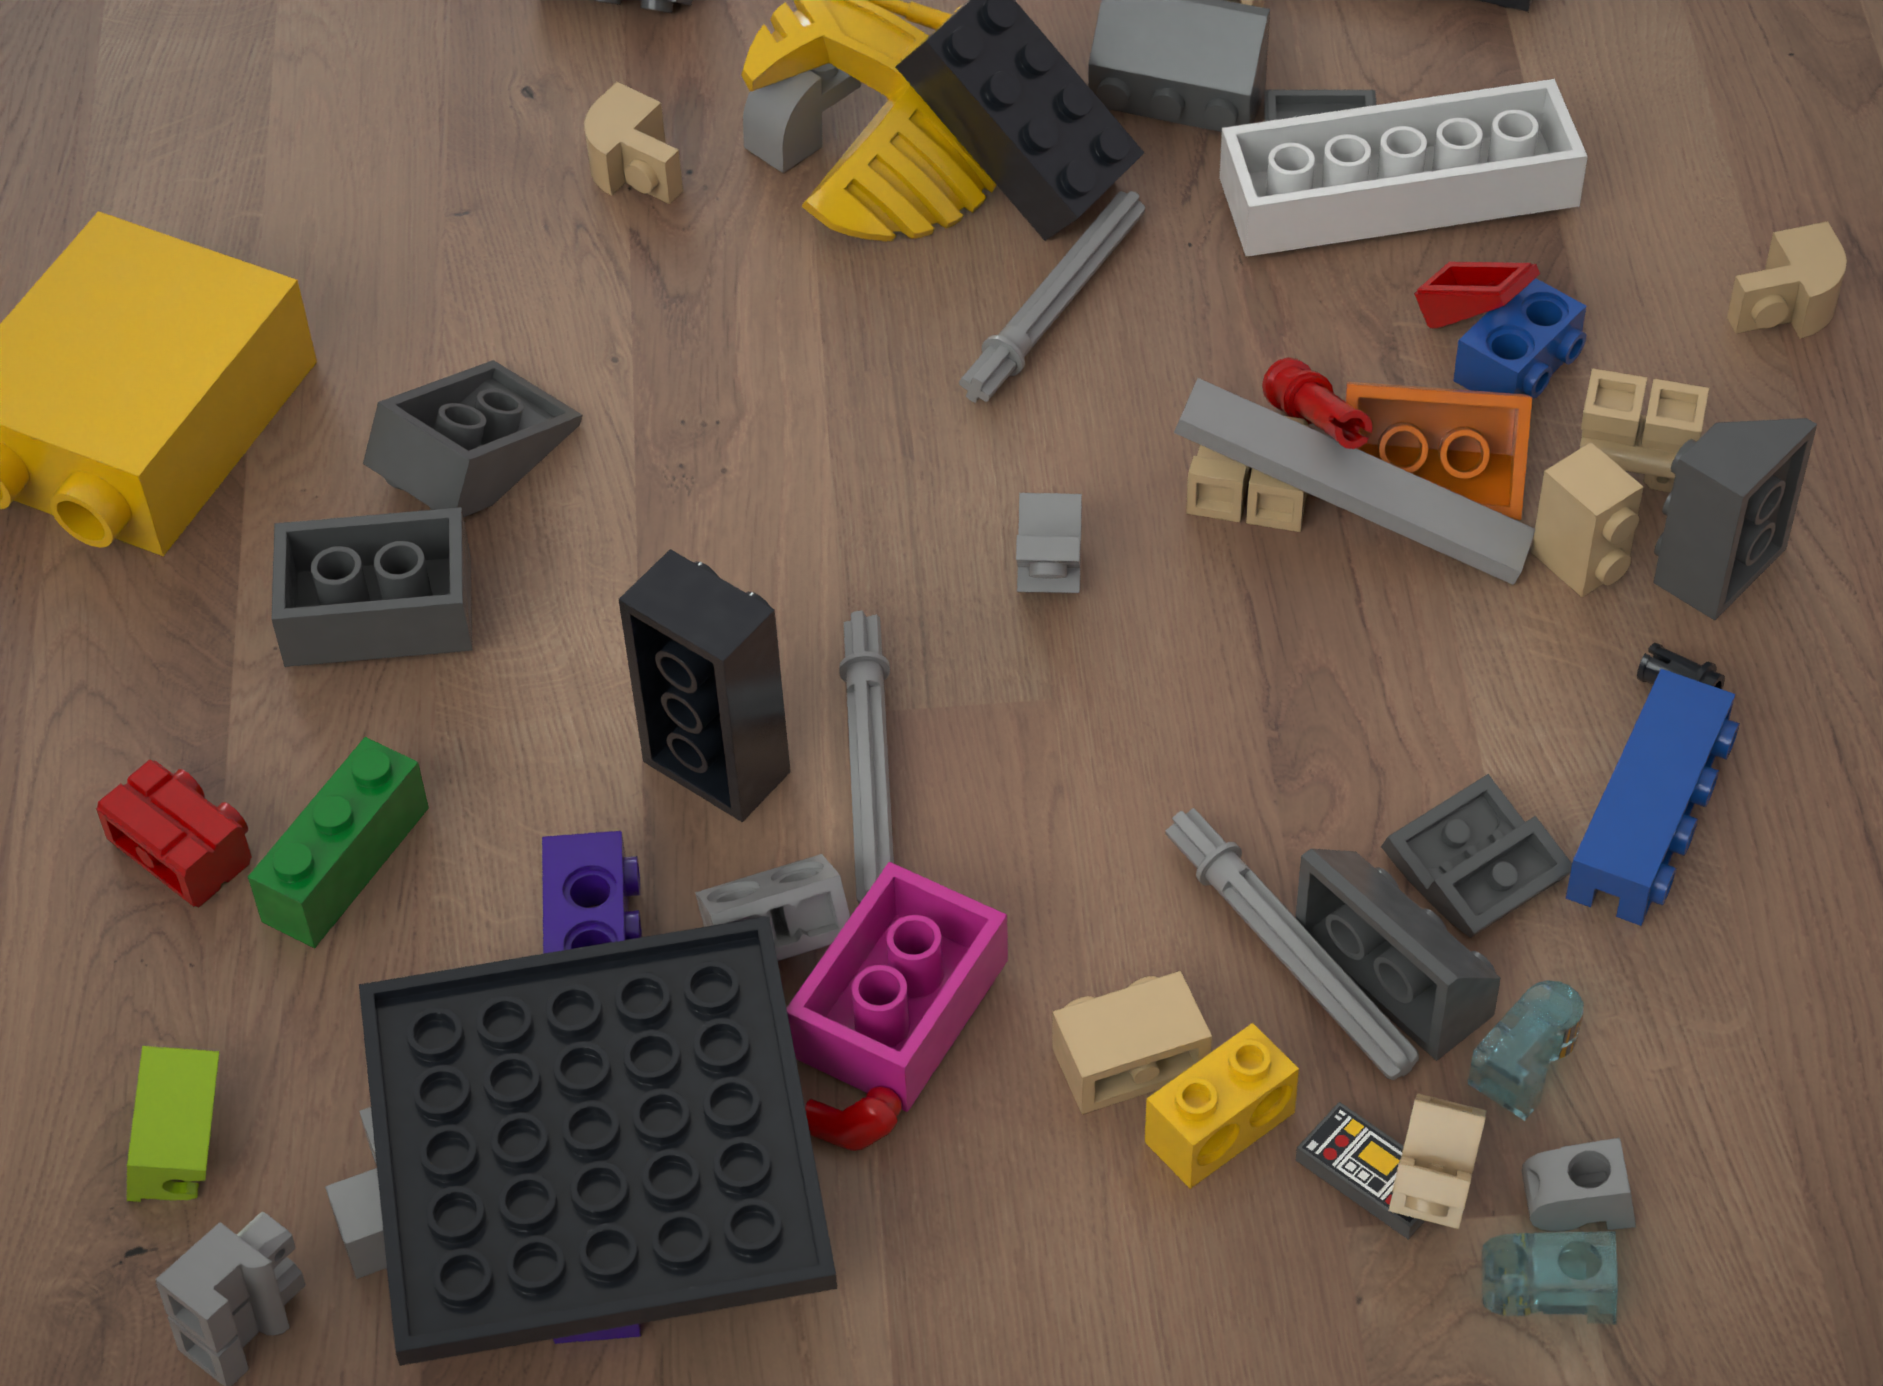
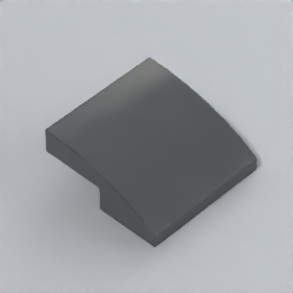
(1477, 857)

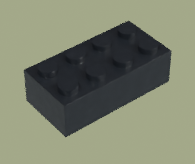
(1021, 112)
(706, 683)

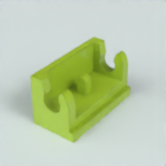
(171, 1123)

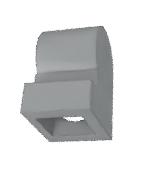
(1579, 1187)

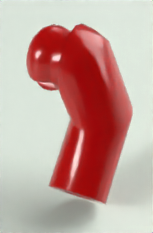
(859, 1123)

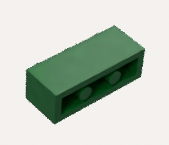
(339, 842)

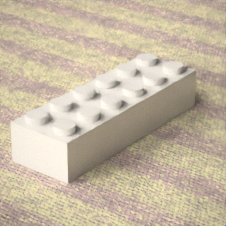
(1401, 167)

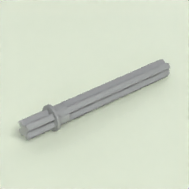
(1005, 352)
(864, 675)
(1295, 947)

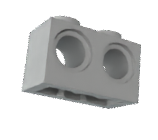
(800, 898)

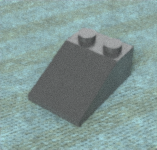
(466, 436)

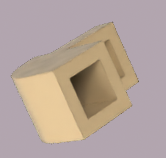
(630, 145)
(1797, 284)
(1437, 1161)

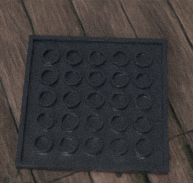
(590, 1141)

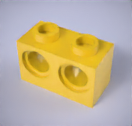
(1221, 1105)

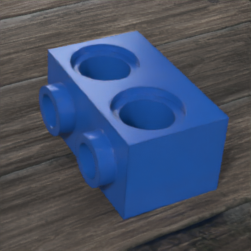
(1521, 342)

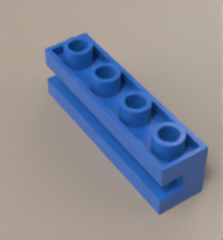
(1652, 795)

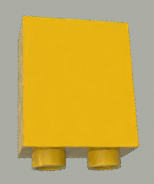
(141, 380)

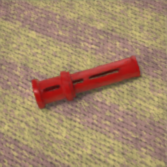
(1310, 396)

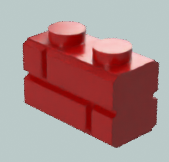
(176, 831)

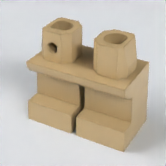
(1637, 441)
(1220, 488)

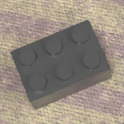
(372, 587)

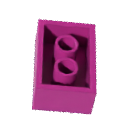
(898, 984)

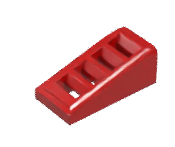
(1471, 289)

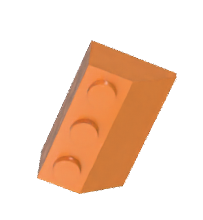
(1451, 438)

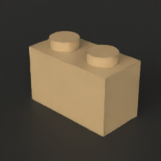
(1587, 519)
(1129, 1040)

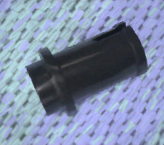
(1673, 662)

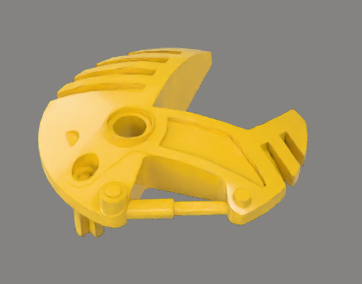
(906, 162)

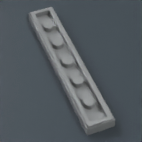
(1355, 481)

